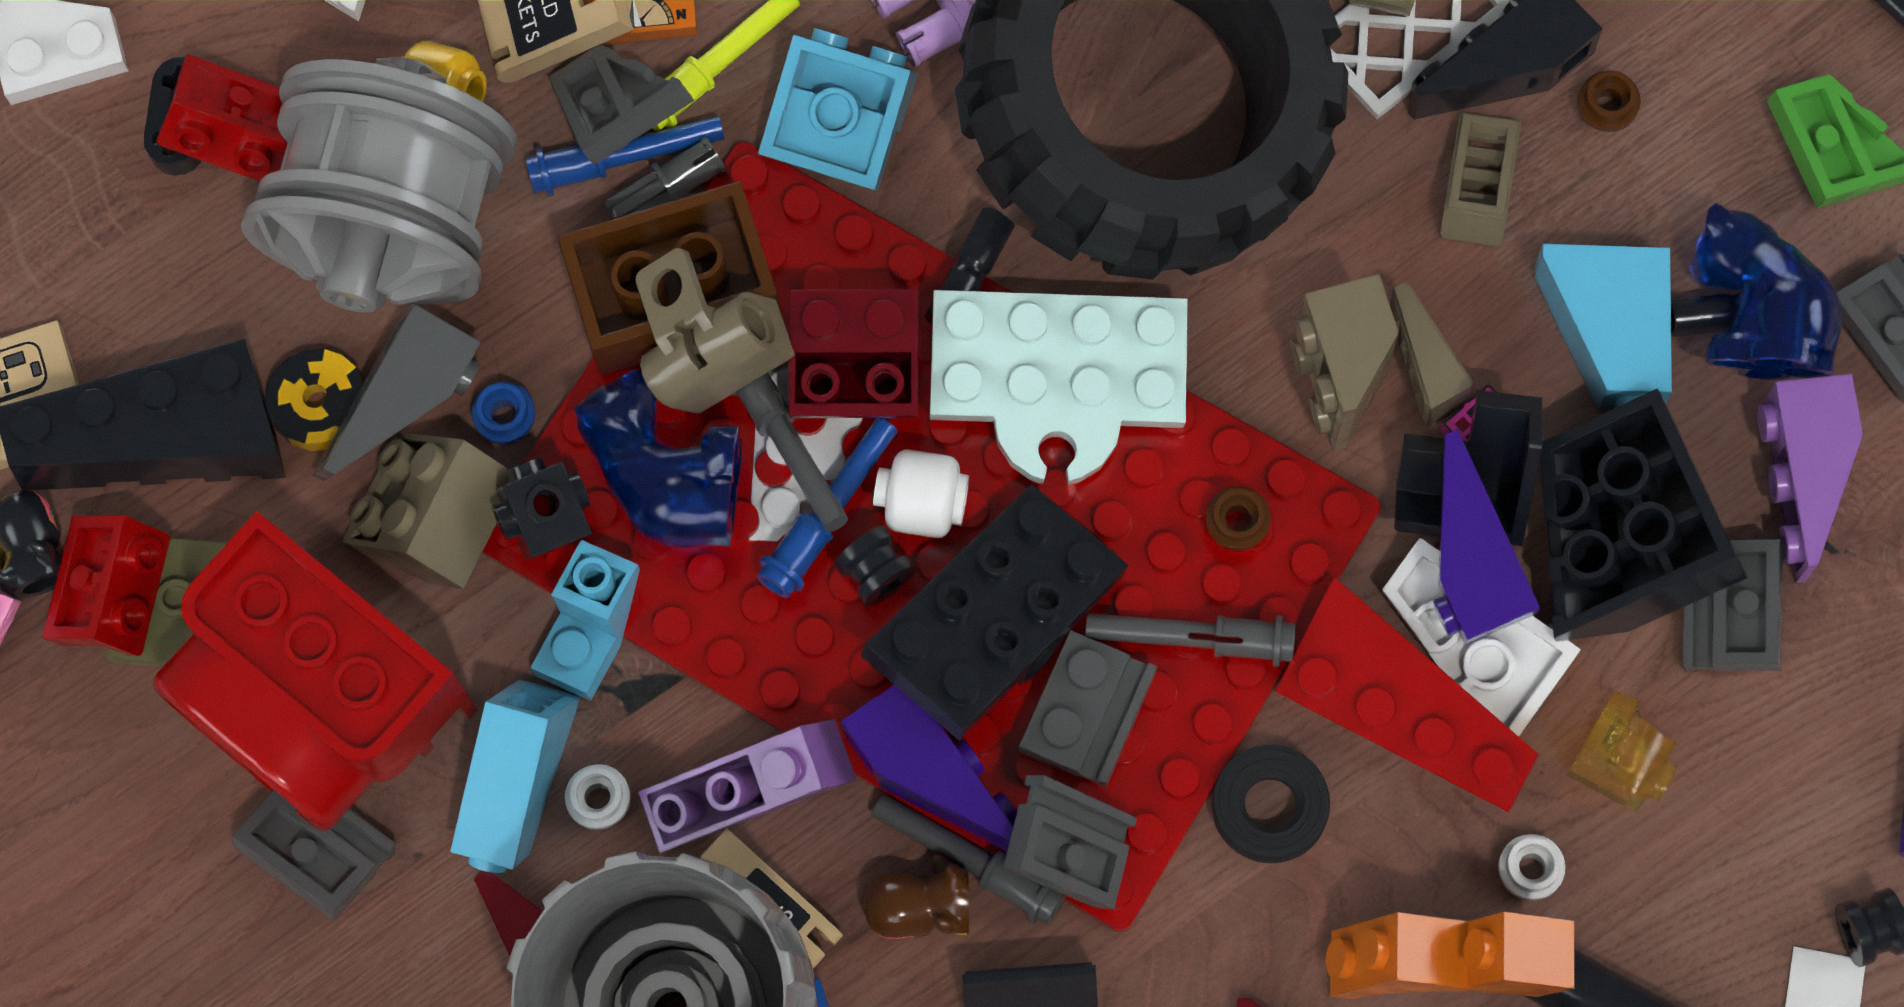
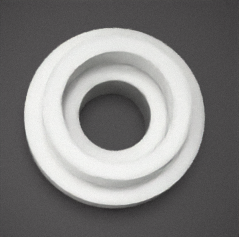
(584, 783)
(1543, 851)

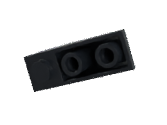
(1513, 58)

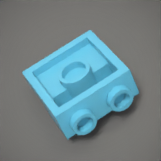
(838, 109)

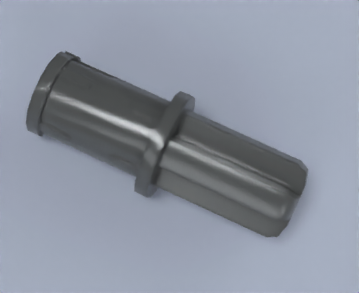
(668, 181)

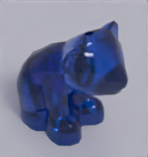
(1786, 305)
(666, 492)

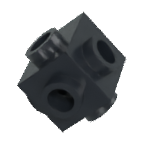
(565, 499)

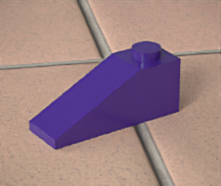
(1477, 566)

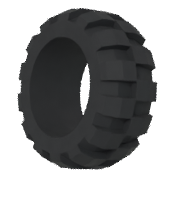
(1132, 218)

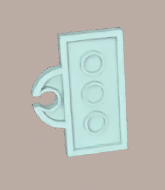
(1058, 370)

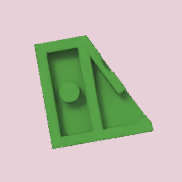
(1835, 141)

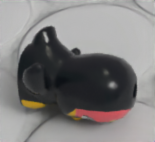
(29, 543)

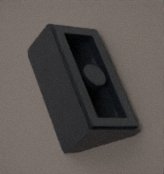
(1032, 986)

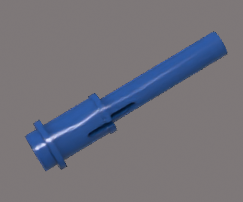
(572, 166)
(807, 537)

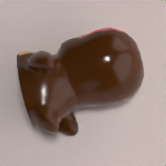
(914, 905)

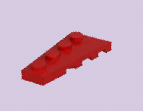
(1392, 694)

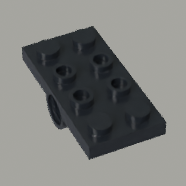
(994, 612)

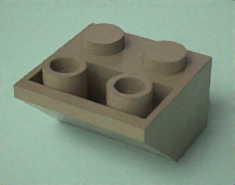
(1346, 349)
(428, 508)

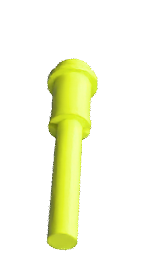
(699, 73)

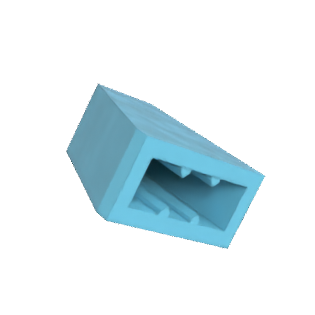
(1612, 316)
(512, 774)

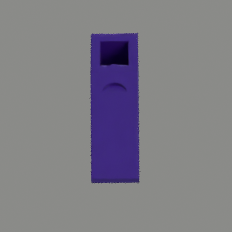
(922, 765)

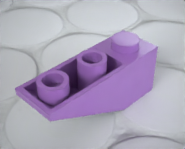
(1813, 445)
(747, 784)

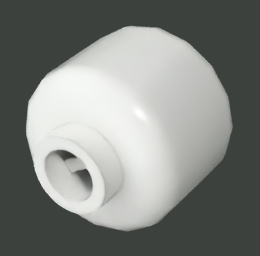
(922, 493)

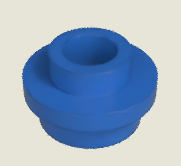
(498, 396)

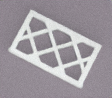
(1409, 67)

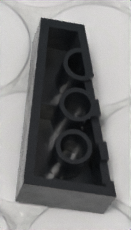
(146, 425)

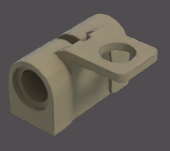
(702, 348)

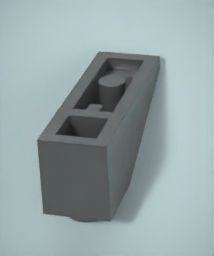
(411, 376)

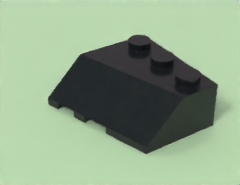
(1629, 523)

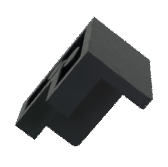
(1505, 451)

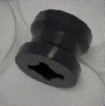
(875, 566)
(1871, 927)

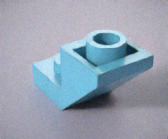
(593, 615)

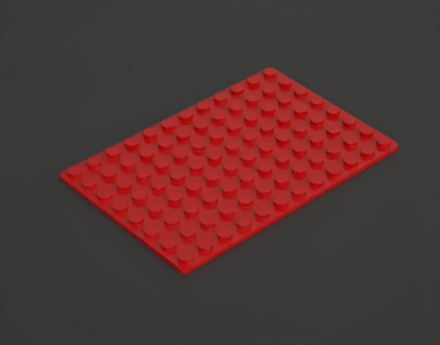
(1148, 504)

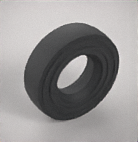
(1277, 764)

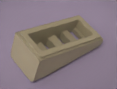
(1474, 215)
(1432, 366)

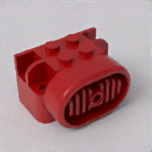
(303, 676)

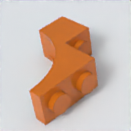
(1449, 955)

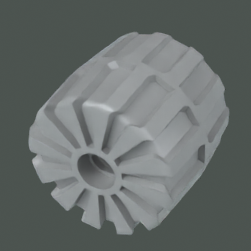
(658, 930)

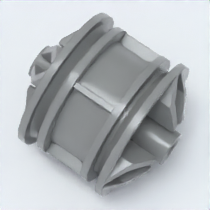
(379, 183)

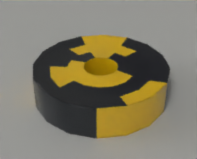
(294, 385)

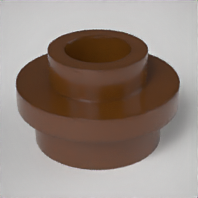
(1613, 85)
(1238, 500)

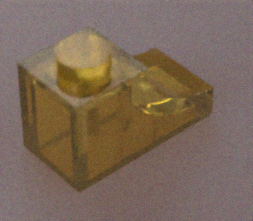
(1624, 755)

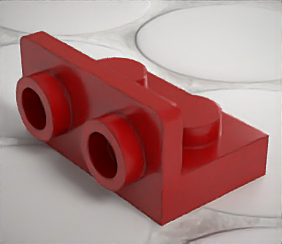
(224, 119)
(107, 584)

